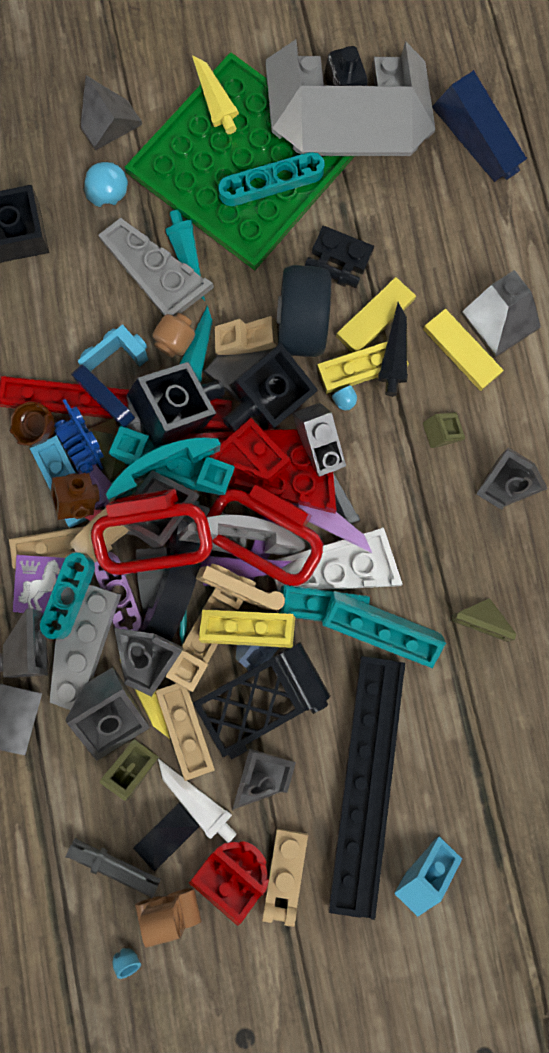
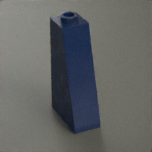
(480, 127)

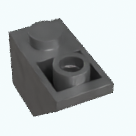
(320, 438)

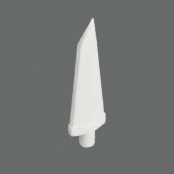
(204, 810)

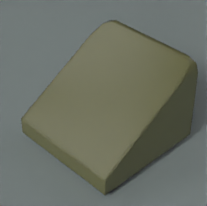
(443, 429)

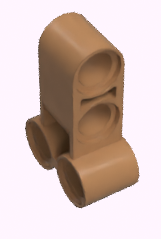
(167, 916)

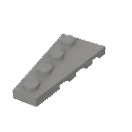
(163, 278)

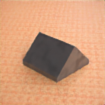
(158, 531)

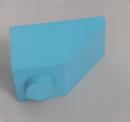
(428, 877)

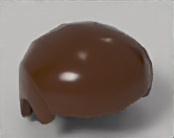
(32, 424)

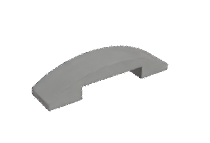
(276, 538)

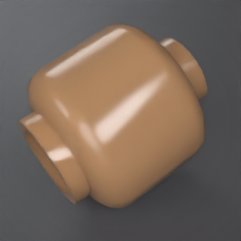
(173, 335)

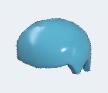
(105, 184)

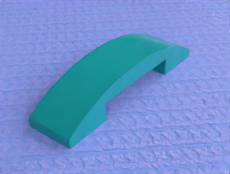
(195, 448)
(204, 476)

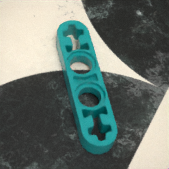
(273, 183)

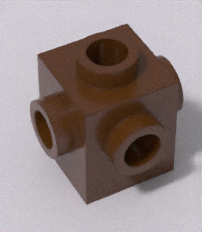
(74, 496)

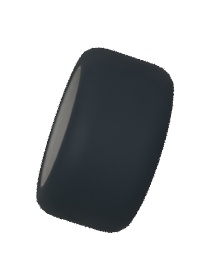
(304, 310)

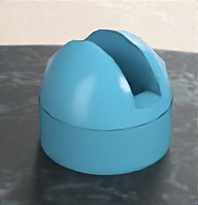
(345, 398)
(125, 963)

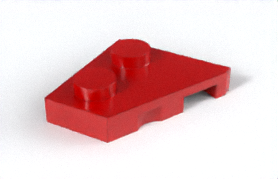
(253, 453)

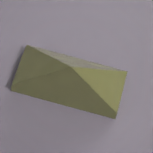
(105, 435)
(485, 619)

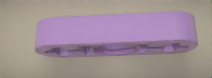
(134, 610)

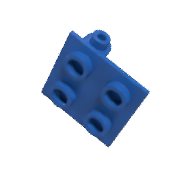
(81, 442)

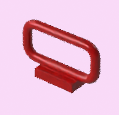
(148, 508)
(281, 513)

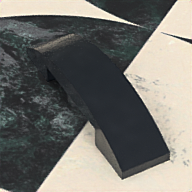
(173, 592)

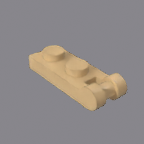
(242, 588)
(285, 876)

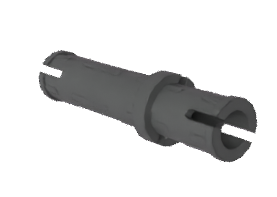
(112, 867)

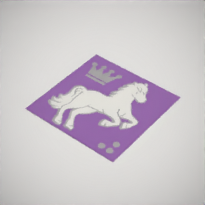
(35, 581)

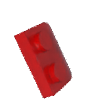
(233, 879)

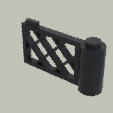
(299, 681)

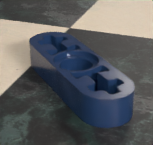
(103, 396)

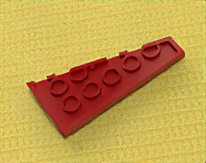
(295, 483)

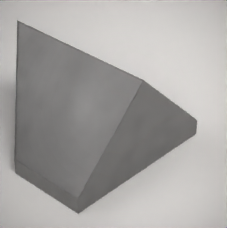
(105, 114)
(511, 480)
(145, 658)
(263, 777)

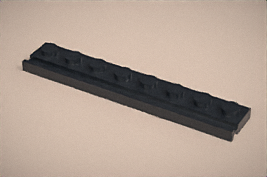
(367, 788)

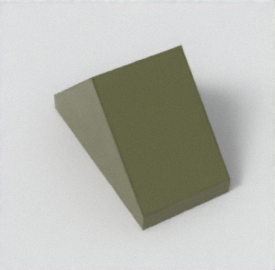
(129, 770)

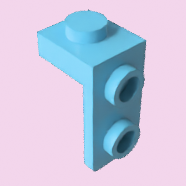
(111, 342)

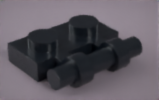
(343, 251)

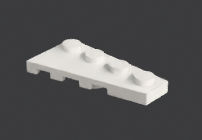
(349, 566)

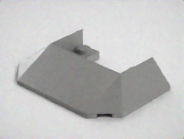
(350, 119)

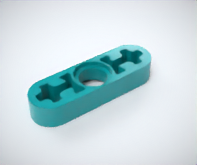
(50, 613)

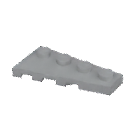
(80, 651)

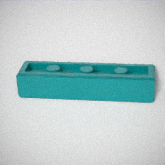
(383, 629)

